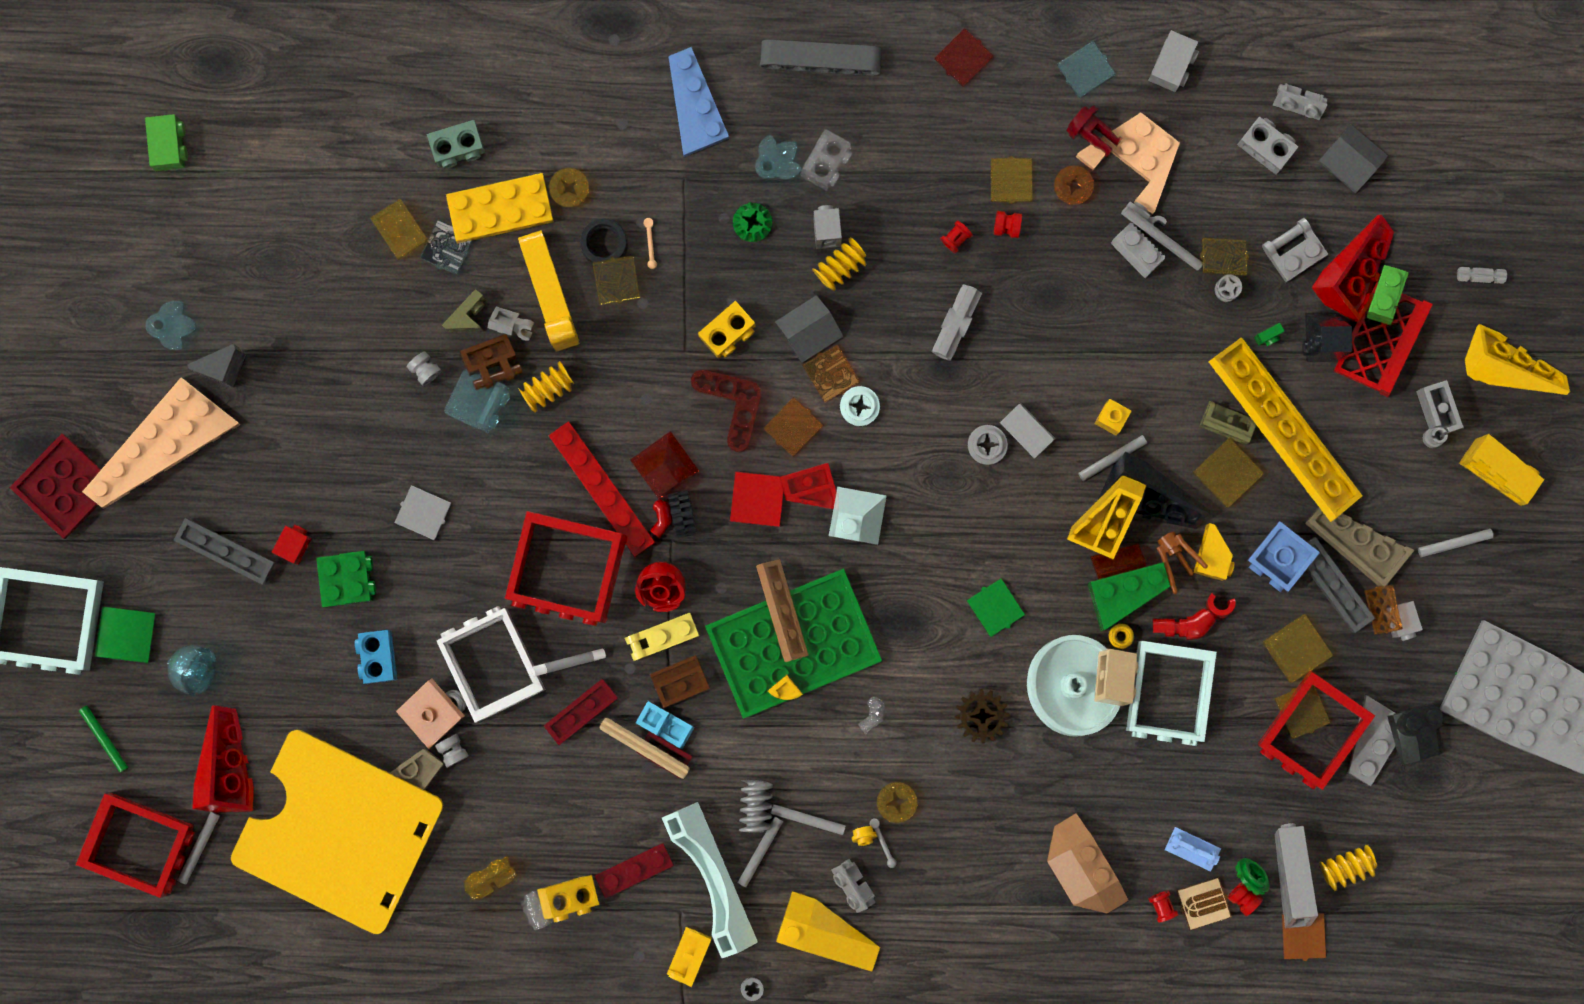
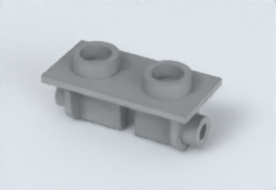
(1310, 105)
(859, 896)

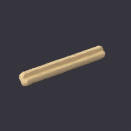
(644, 748)

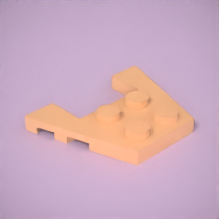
(1145, 150)

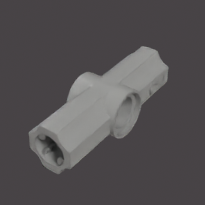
(956, 322)

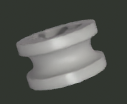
(755, 996)

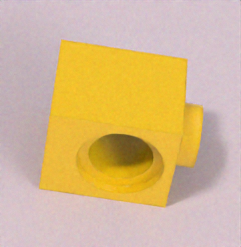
(1112, 417)

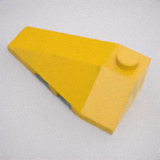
(820, 931)

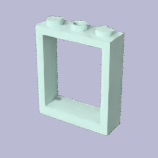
(1204, 695)

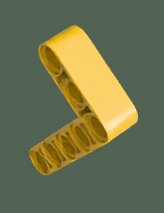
(548, 291)

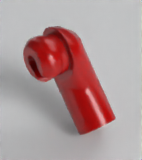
(664, 517)

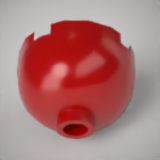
(661, 586)

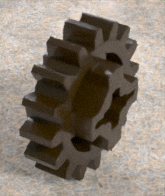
(982, 727)

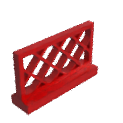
(1399, 354)

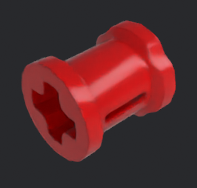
(956, 237)
(1163, 906)

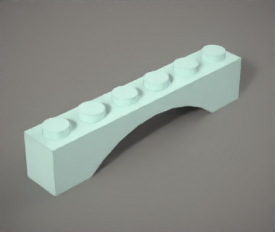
(730, 923)

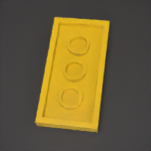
(499, 208)

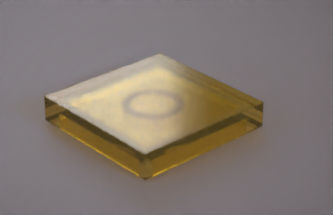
(1228, 473)
(1297, 648)

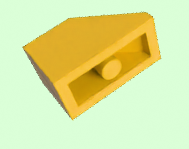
(1215, 554)

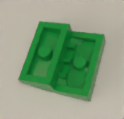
(124, 634)

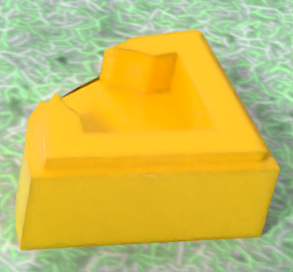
(785, 689)

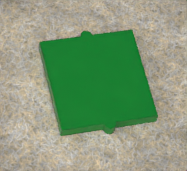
(995, 607)

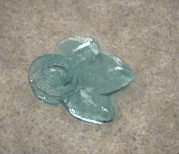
(779, 156)
(174, 325)

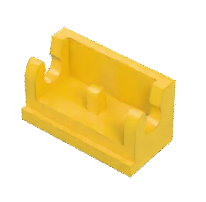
(689, 956)

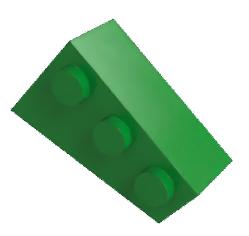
(1125, 592)

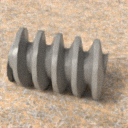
(756, 806)

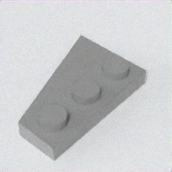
(1374, 745)

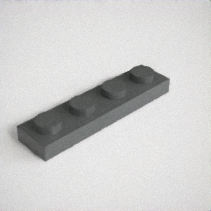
(224, 551)
(1338, 589)

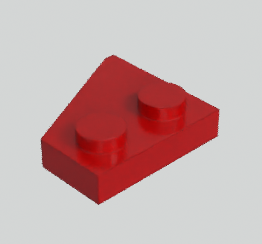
(810, 486)

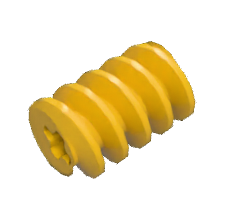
(841, 264)
(546, 387)
(1349, 867)

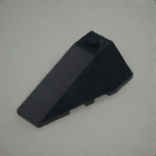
(1161, 495)

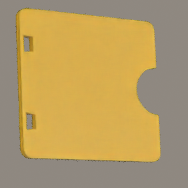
(340, 833)

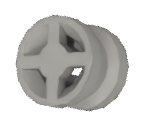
(1233, 286)

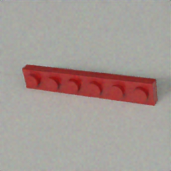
(601, 488)

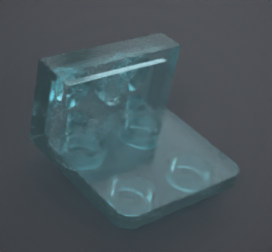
(477, 407)

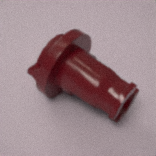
(1085, 123)

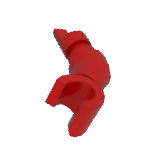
(1196, 625)

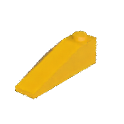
(1501, 364)

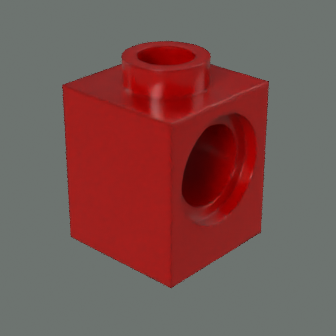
(292, 544)

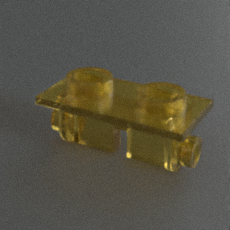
(498, 871)

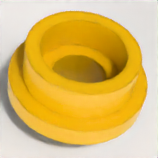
(1129, 636)
(863, 835)

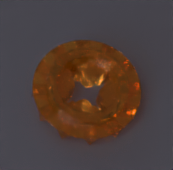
(1084, 180)

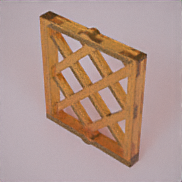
(1392, 603)

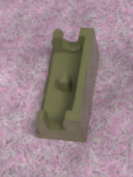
(1228, 423)

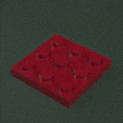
(56, 485)

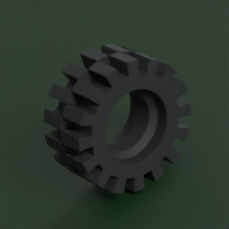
(682, 514)

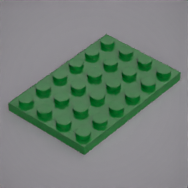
(832, 632)

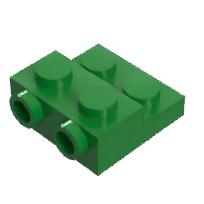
(346, 579)

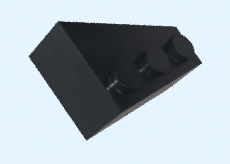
(1326, 338)

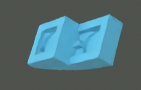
(665, 725)

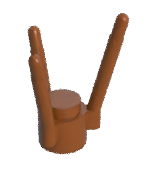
(1171, 545)

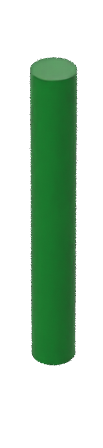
(103, 739)

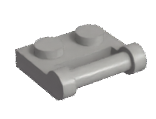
(1300, 256)

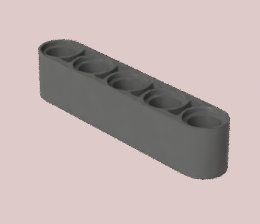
(820, 57)

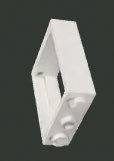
(472, 626)

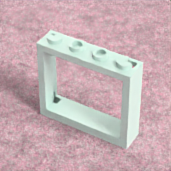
(88, 627)

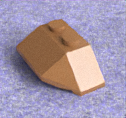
(1083, 868)

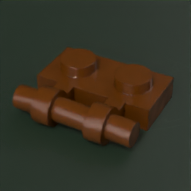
(488, 355)

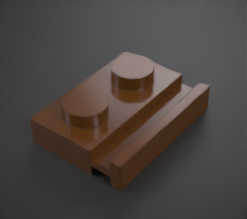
(679, 681)

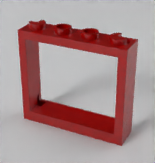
(618, 543)

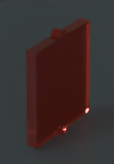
(963, 57)

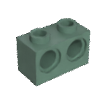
(454, 137)

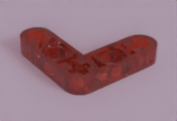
(742, 403)

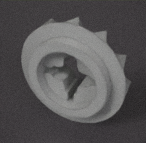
(995, 436)

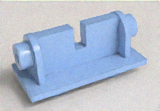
(1193, 849)

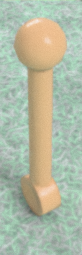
(648, 223)

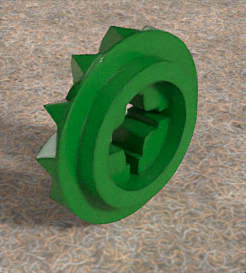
(756, 232)
(1252, 876)

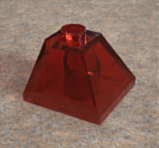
(664, 465)

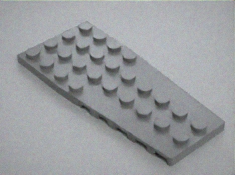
(1520, 697)

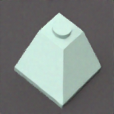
(857, 515)

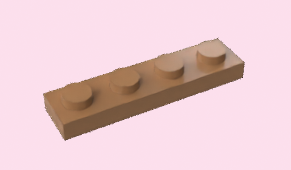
(782, 610)

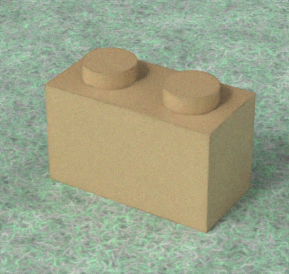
(1116, 677)

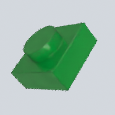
(1270, 335)

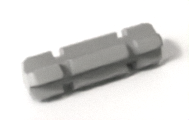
(1481, 275)

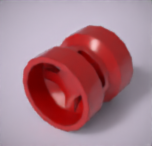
(1007, 224)
(1246, 899)

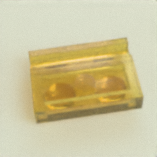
(399, 229)

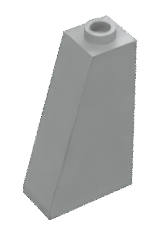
(1295, 877)

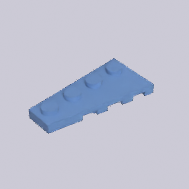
(696, 110)

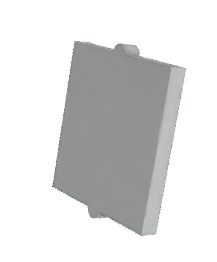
(422, 512)

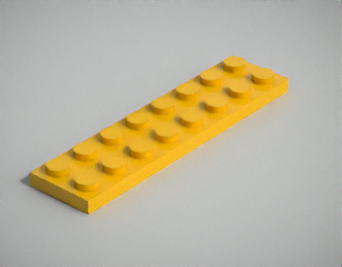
(1285, 429)

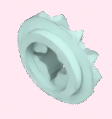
(869, 399)

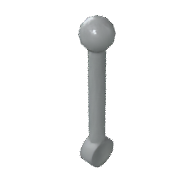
(891, 861)

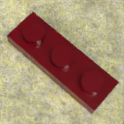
(580, 711)
(634, 870)

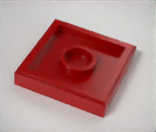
(757, 499)

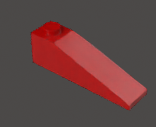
(1350, 277)
(222, 772)

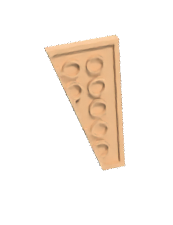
(167, 436)

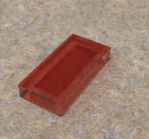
(1125, 560)

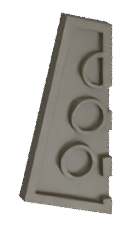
(1367, 550)

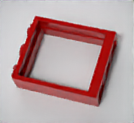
(1292, 766)
(98, 829)

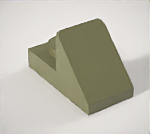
(460, 319)

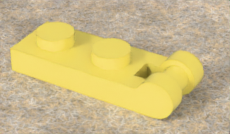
(663, 636)

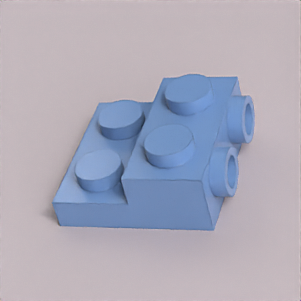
(1282, 557)

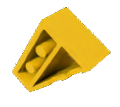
(1502, 469)
(1109, 518)

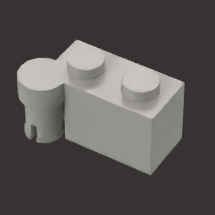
(1439, 413)

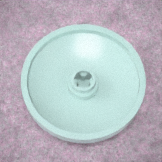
(1064, 685)

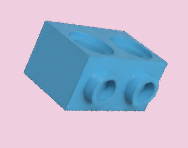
(383, 655)

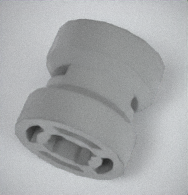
(424, 368)
(454, 756)

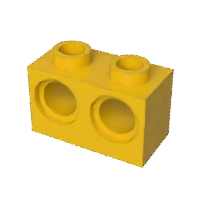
(722, 325)
(567, 894)

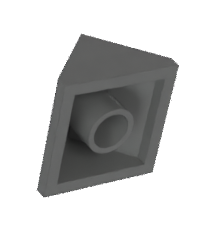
(1353, 158)
(809, 328)
(221, 365)

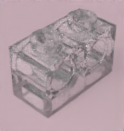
(820, 157)

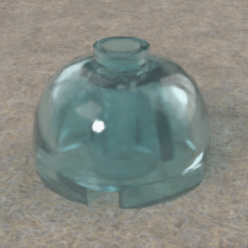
(191, 669)

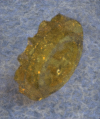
(569, 176)
(907, 808)

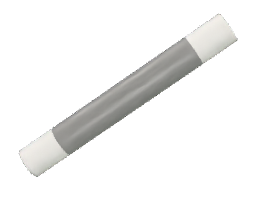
(568, 662)

